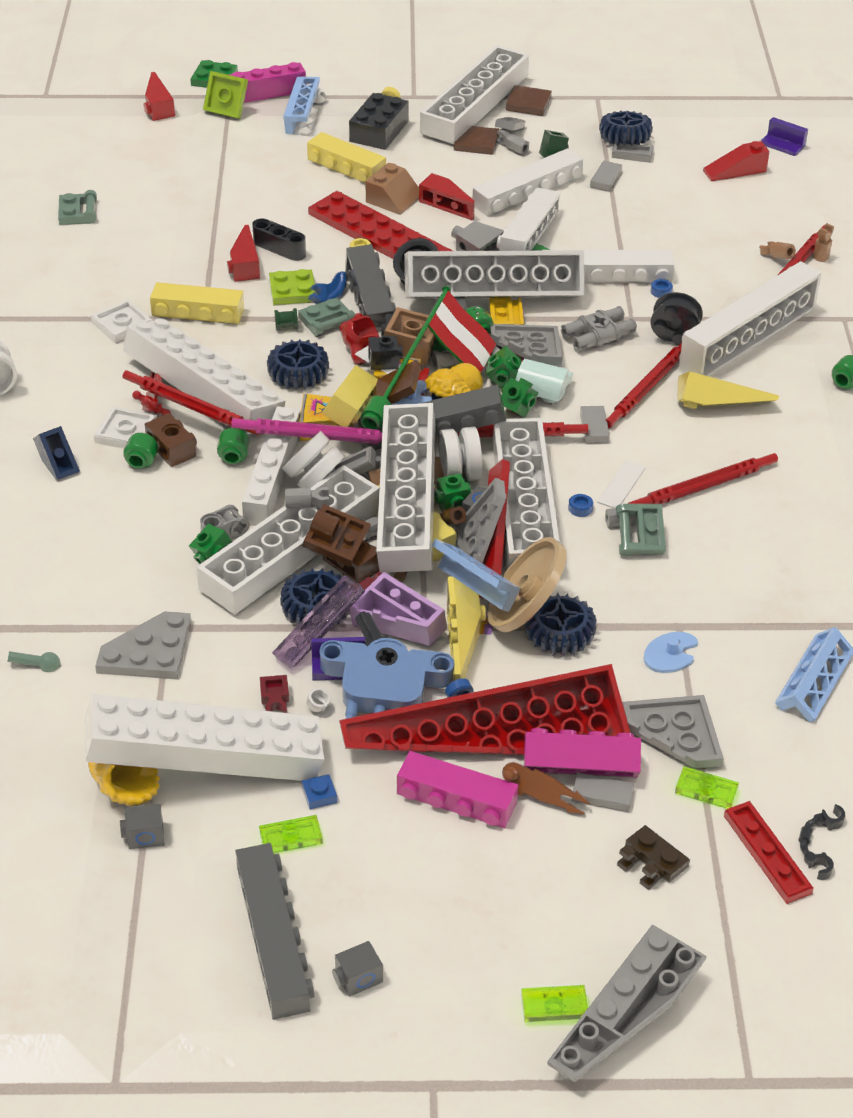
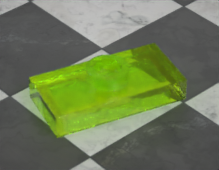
(706, 787)
(292, 833)
(553, 1003)

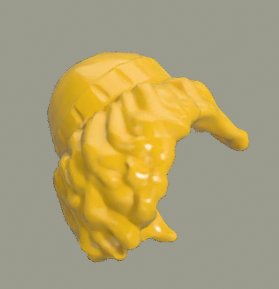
(454, 381)
(126, 783)

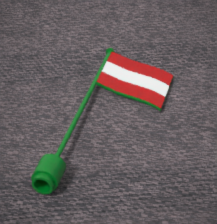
(456, 332)

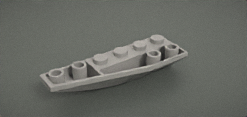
(632, 998)

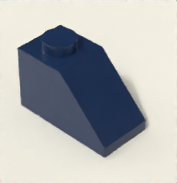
(56, 453)

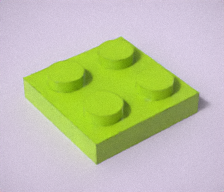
(225, 94)
(291, 286)

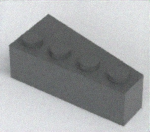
(368, 283)

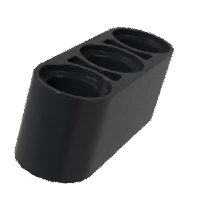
(279, 239)

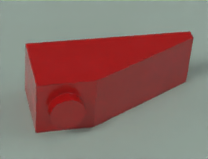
(159, 101)
(742, 161)
(446, 196)
(244, 258)

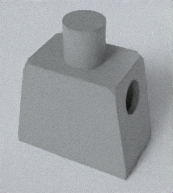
(476, 237)

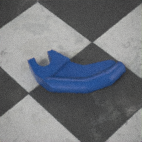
(329, 291)

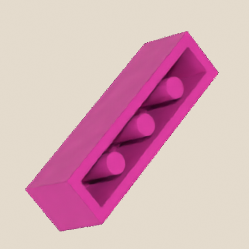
(271, 81)
(584, 754)
(457, 789)

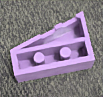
(401, 611)

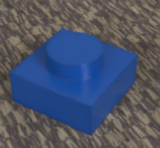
(319, 791)

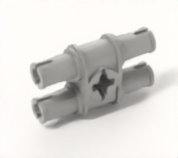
(598, 328)

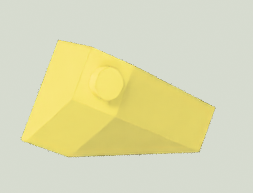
(708, 391)
(464, 624)

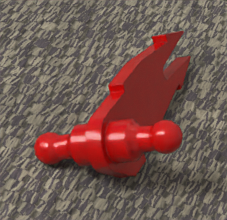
(150, 401)

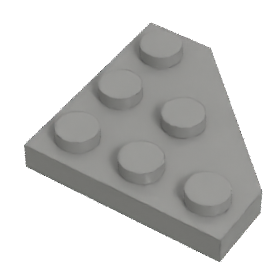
(532, 342)
(481, 519)
(148, 649)
(678, 727)

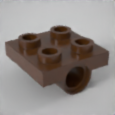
(336, 535)

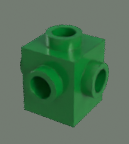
(503, 366)
(519, 396)
(451, 491)
(209, 542)

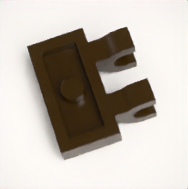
(657, 854)

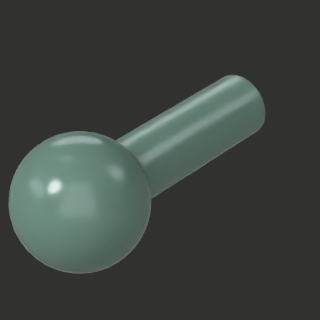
(46, 662)

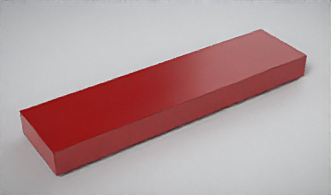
(768, 852)

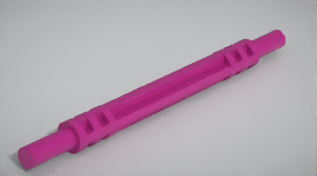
(309, 430)

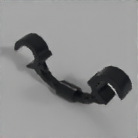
(805, 838)

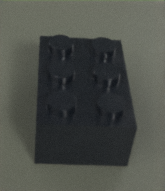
(379, 121)

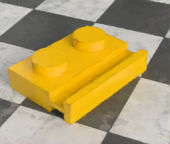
(506, 311)

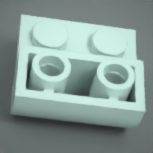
(546, 379)

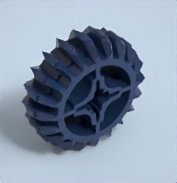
(625, 128)
(297, 364)
(305, 591)
(562, 625)

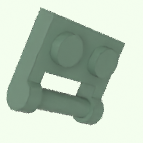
(70, 208)
(325, 316)
(649, 529)

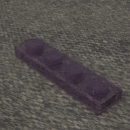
(318, 621)

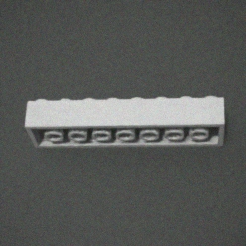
(474, 94)
(494, 273)
(750, 320)
(198, 370)
(406, 488)
(530, 494)
(275, 547)
(202, 738)

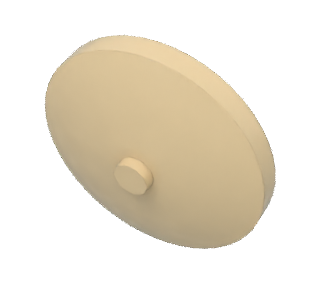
(537, 575)

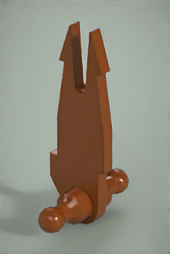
(541, 786)

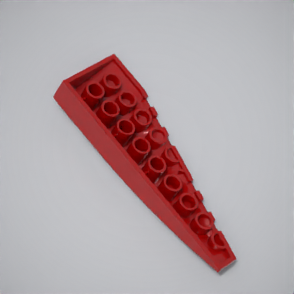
(496, 717)

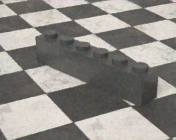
(463, 410)
(272, 931)

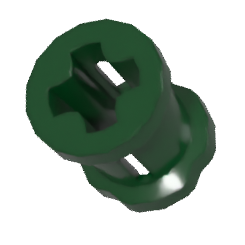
(286, 318)

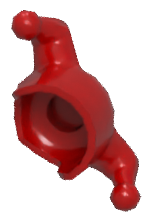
(356, 334)

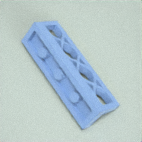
(296, 102)
(477, 576)
(814, 666)

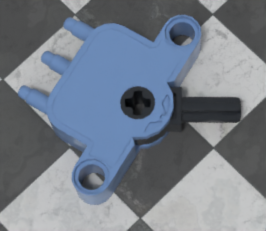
(382, 670)

